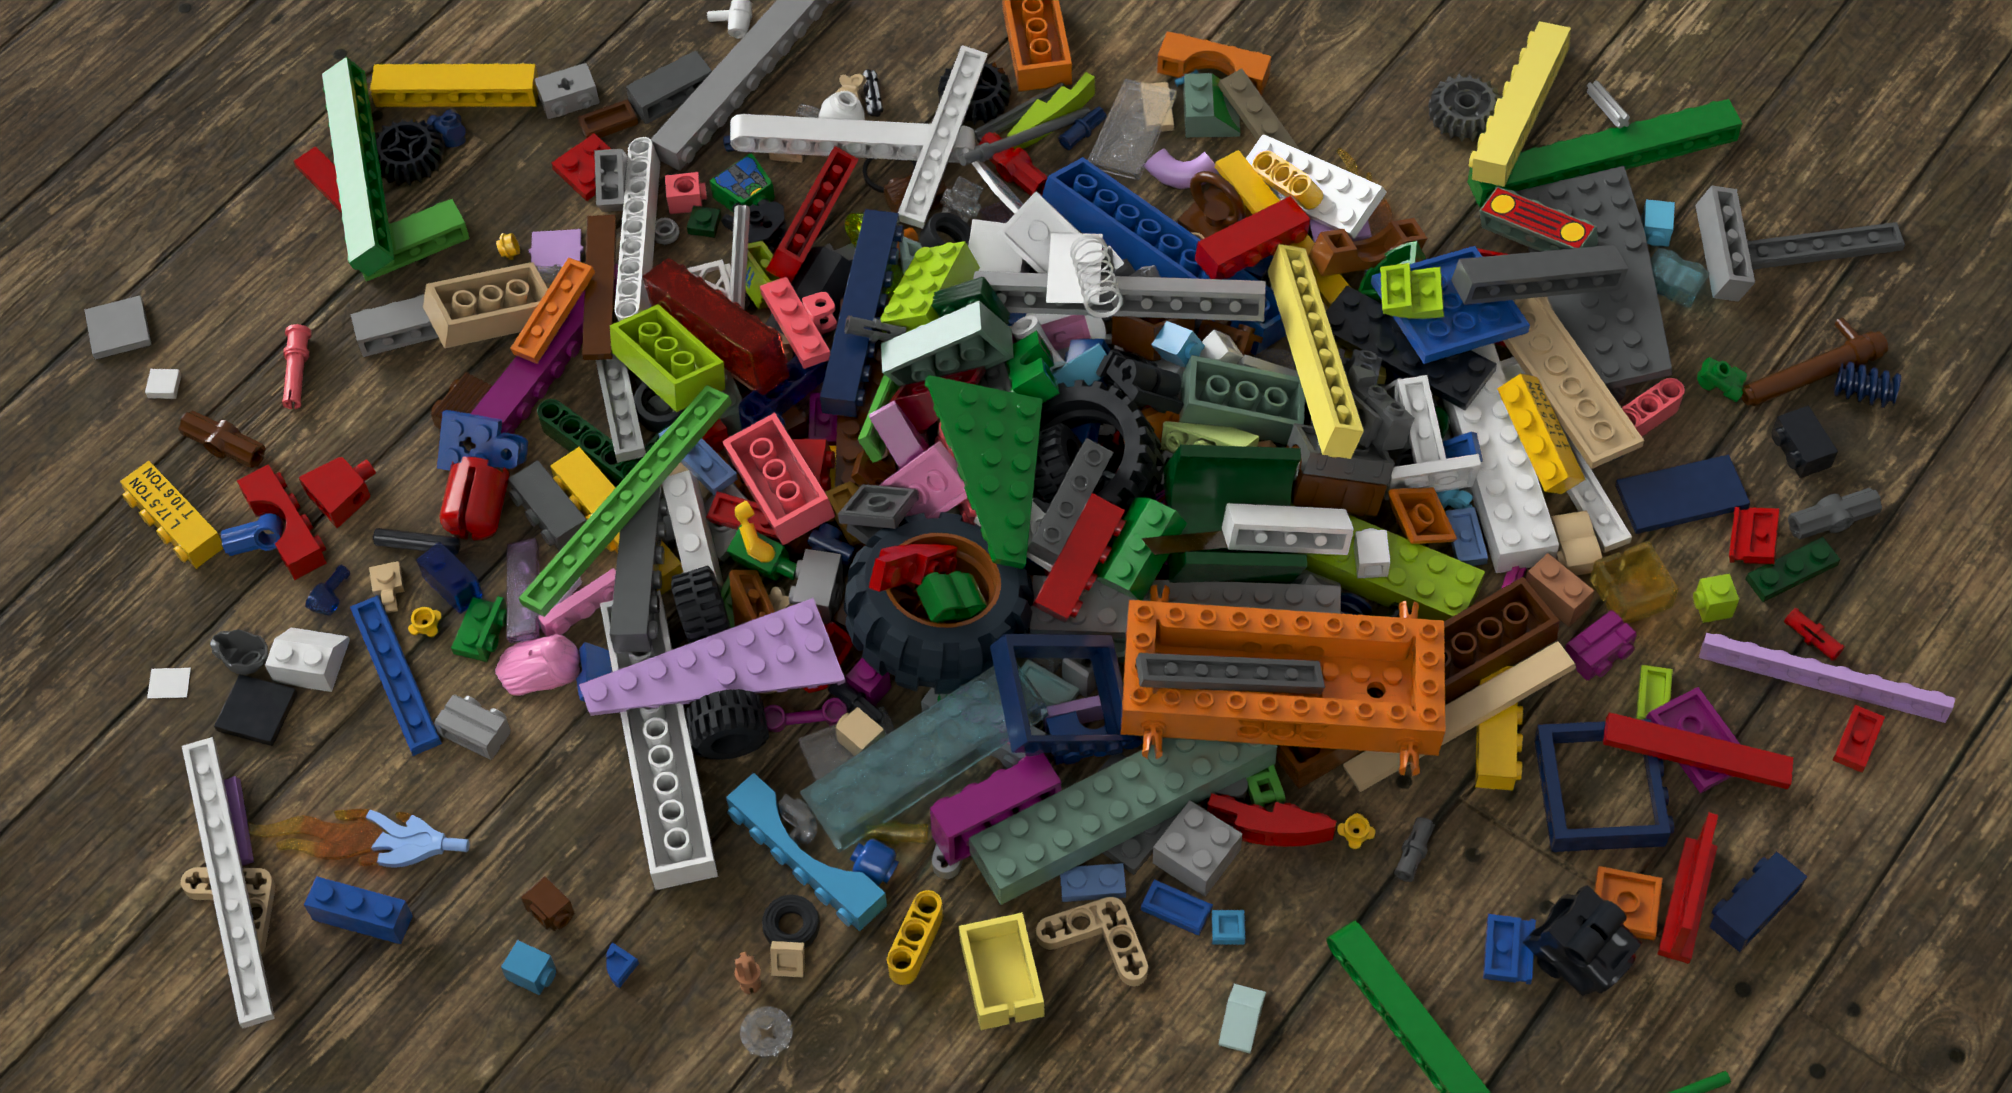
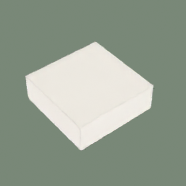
(163, 383)

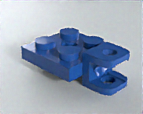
(499, 449)

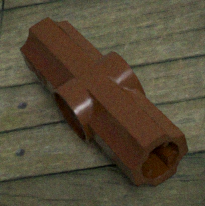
(222, 439)

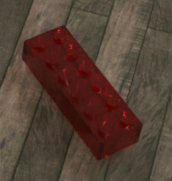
(723, 326)

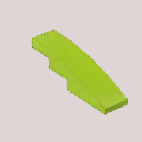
(1060, 104)

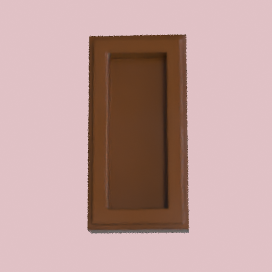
(608, 119)

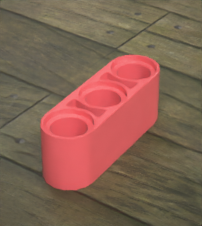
(1657, 403)

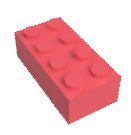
(779, 479)

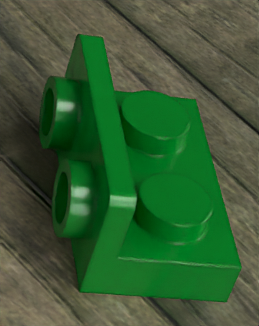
(480, 629)

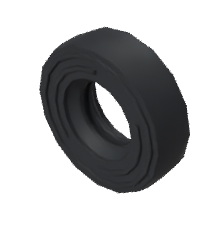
(791, 904)

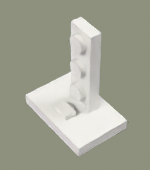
(1427, 448)

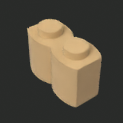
(1577, 542)

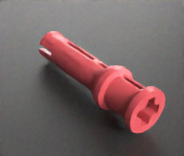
(295, 354)

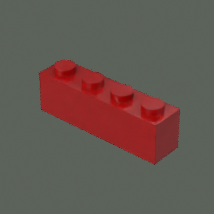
(1252, 239)
(1079, 557)

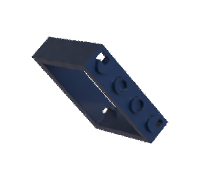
(1108, 681)
(1603, 838)

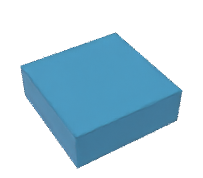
(1228, 927)

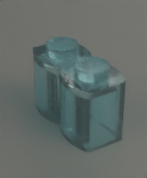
(1677, 278)

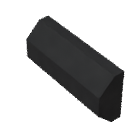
(820, 272)

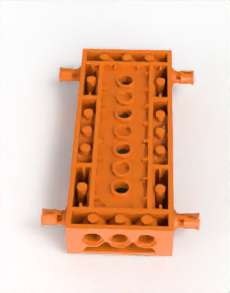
(1354, 652)

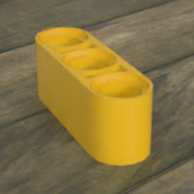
(1287, 179)
(915, 951)

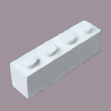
(690, 523)
(1287, 529)

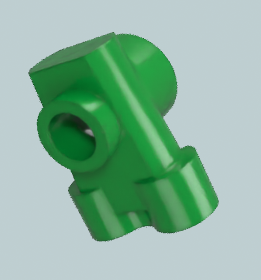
(1722, 376)

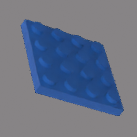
(1463, 325)

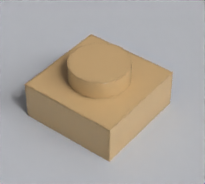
(787, 959)

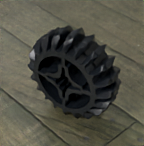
(990, 95)
(408, 151)

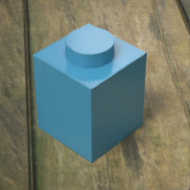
(1177, 344)
(529, 967)

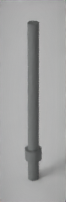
(986, 151)

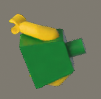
(758, 551)

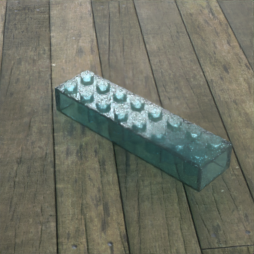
(916, 759)

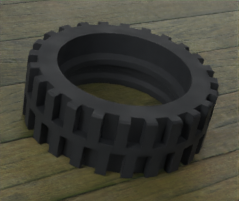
(1097, 404)

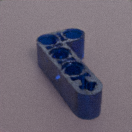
(785, 394)

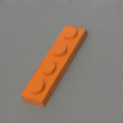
(552, 310)

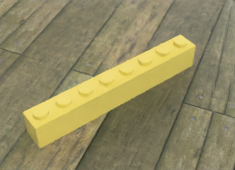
(1520, 104)

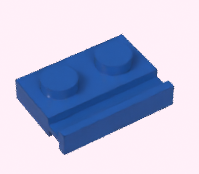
(1505, 953)

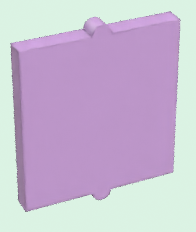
(555, 247)

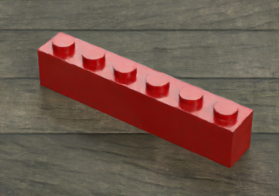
(812, 214)

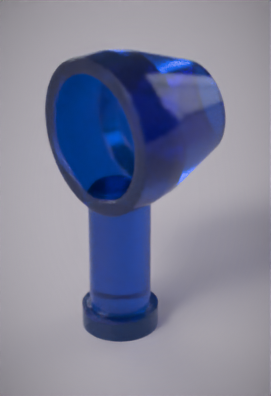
(322, 598)

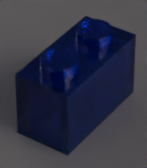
(449, 577)

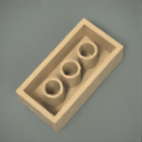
(483, 304)

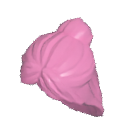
(538, 665)

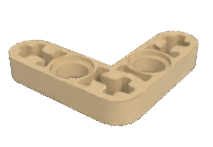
(258, 898)
(1099, 924)

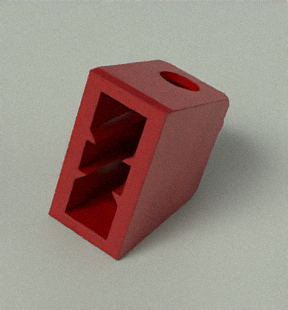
(338, 488)

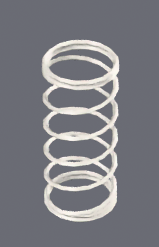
(1105, 289)

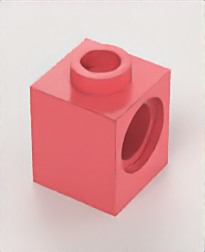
(684, 192)

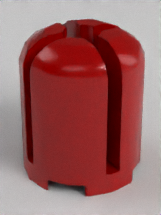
(473, 499)

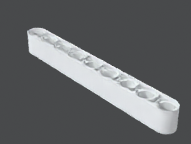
(820, 135)
(637, 228)

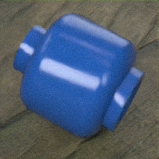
(875, 861)

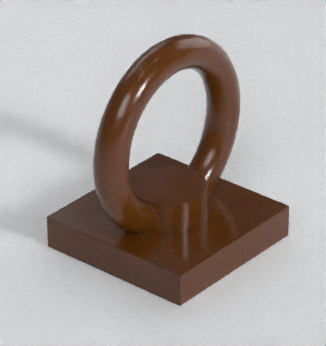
(1213, 208)

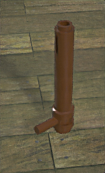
(1856, 350)

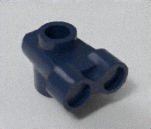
(450, 127)
(828, 540)

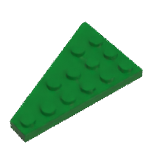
(996, 456)

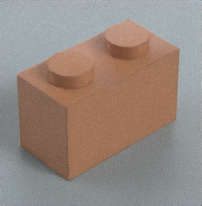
(1560, 589)

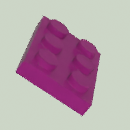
(1696, 715)

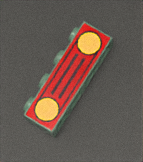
(1534, 223)

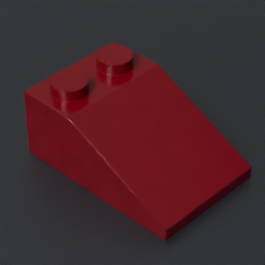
(917, 401)

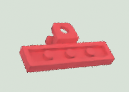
(801, 321)

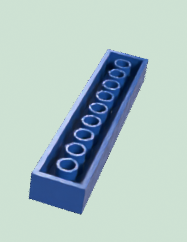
(1142, 234)

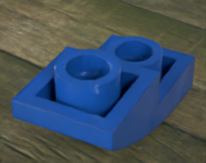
(594, 663)

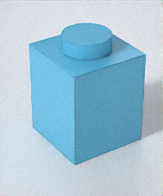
(1658, 222)

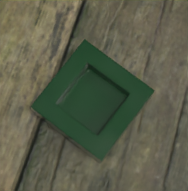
(704, 221)

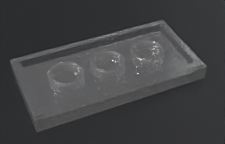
(1132, 128)

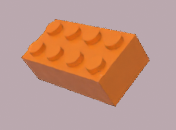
(1037, 43)

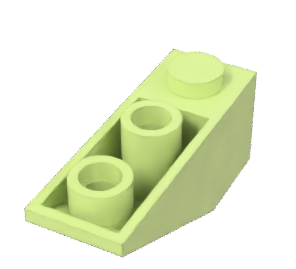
(1198, 434)

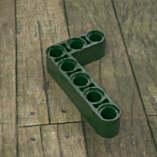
(586, 437)

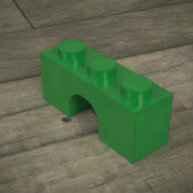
(1031, 368)

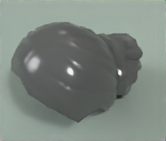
(240, 650)

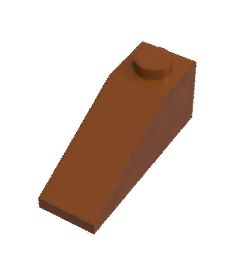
(748, 596)

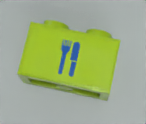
(757, 262)

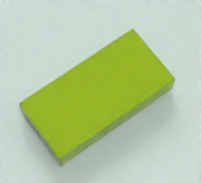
(1653, 689)

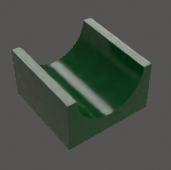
(1199, 486)

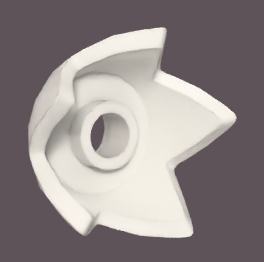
(842, 106)

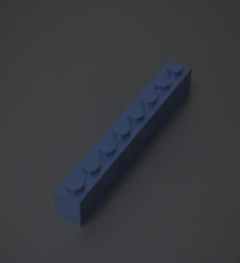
(864, 299)

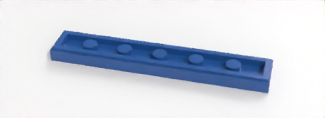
(395, 675)

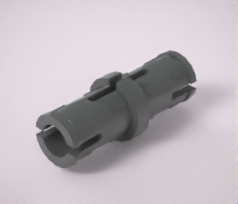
(856, 327)
(1414, 849)

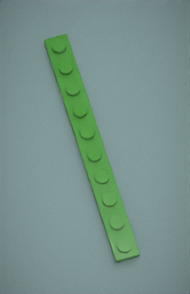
(624, 501)

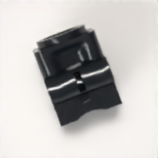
(1584, 942)

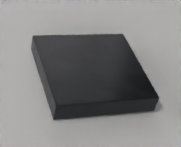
(255, 710)

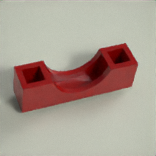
(297, 546)

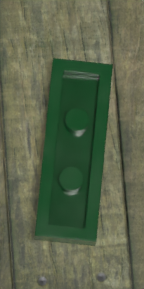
(1792, 569)

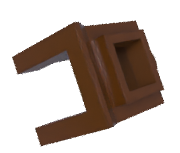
(548, 905)

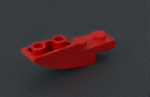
(911, 564)
(1282, 827)

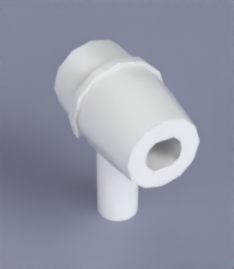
(738, 17)

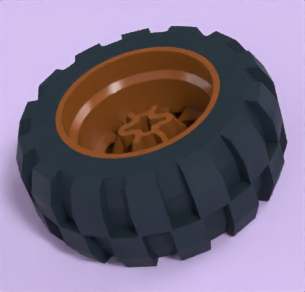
(896, 627)

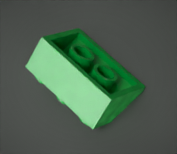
(1131, 564)

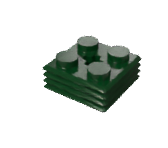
(966, 293)

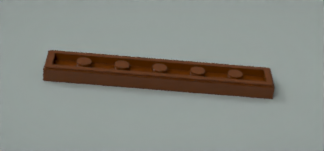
(601, 289)

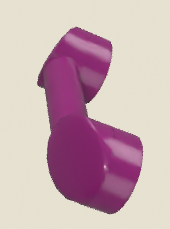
(831, 712)

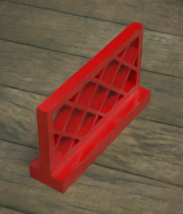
(1689, 894)

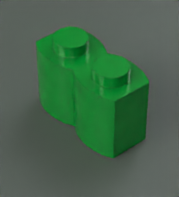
(951, 596)

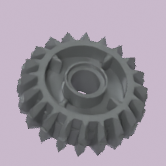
(1462, 106)

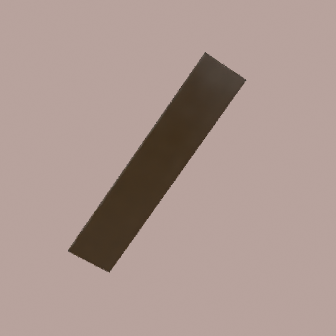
(1186, 542)

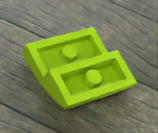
(1412, 293)

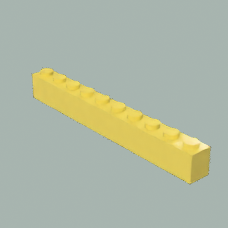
(1315, 352)

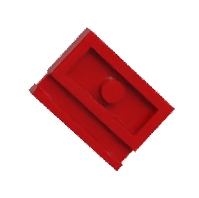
(1754, 535)

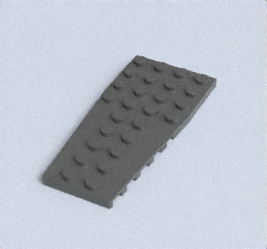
(1613, 328)

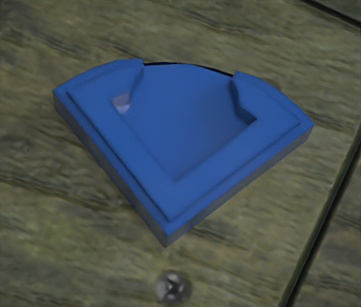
(619, 964)

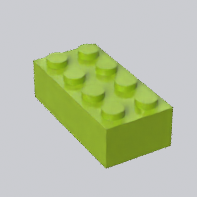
(928, 272)
(666, 356)

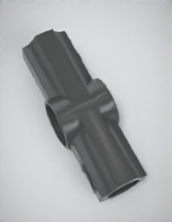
(1834, 513)

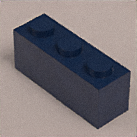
(1756, 900)

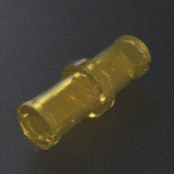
(898, 832)

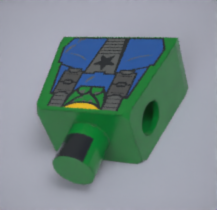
(743, 184)

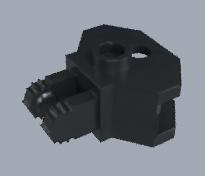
(765, 223)

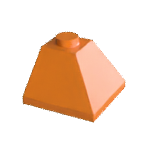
(1421, 515)

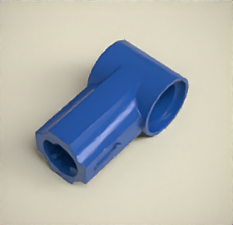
(251, 535)

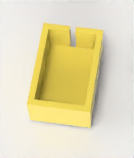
(1001, 971)

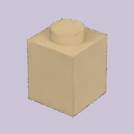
(858, 731)

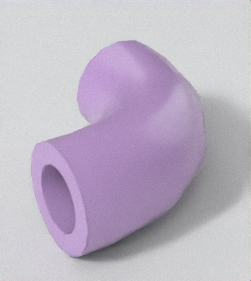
(1175, 172)

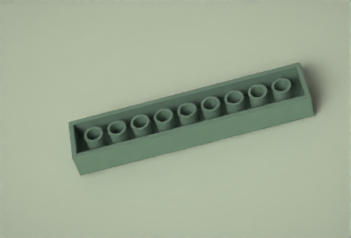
(1108, 810)

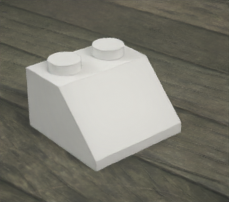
(306, 658)

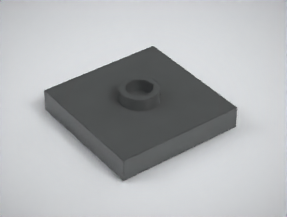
(878, 506)

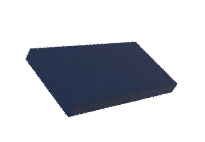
(1682, 494)

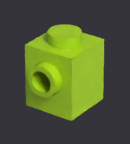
(1716, 598)

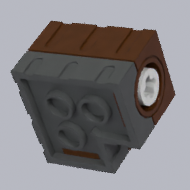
(1338, 482)

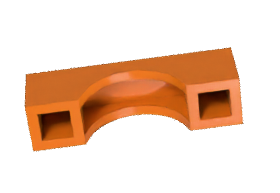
(1184, 54)

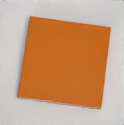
(1635, 894)

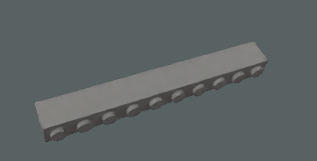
(734, 79)
(1141, 297)

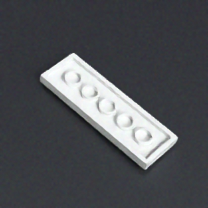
(1346, 197)

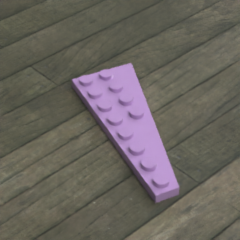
(759, 656)

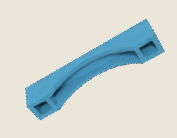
(849, 892)

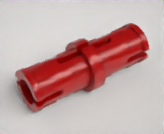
(1830, 647)

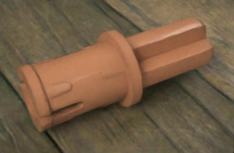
(747, 973)

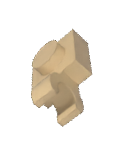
(386, 582)

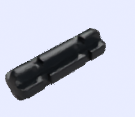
(872, 93)

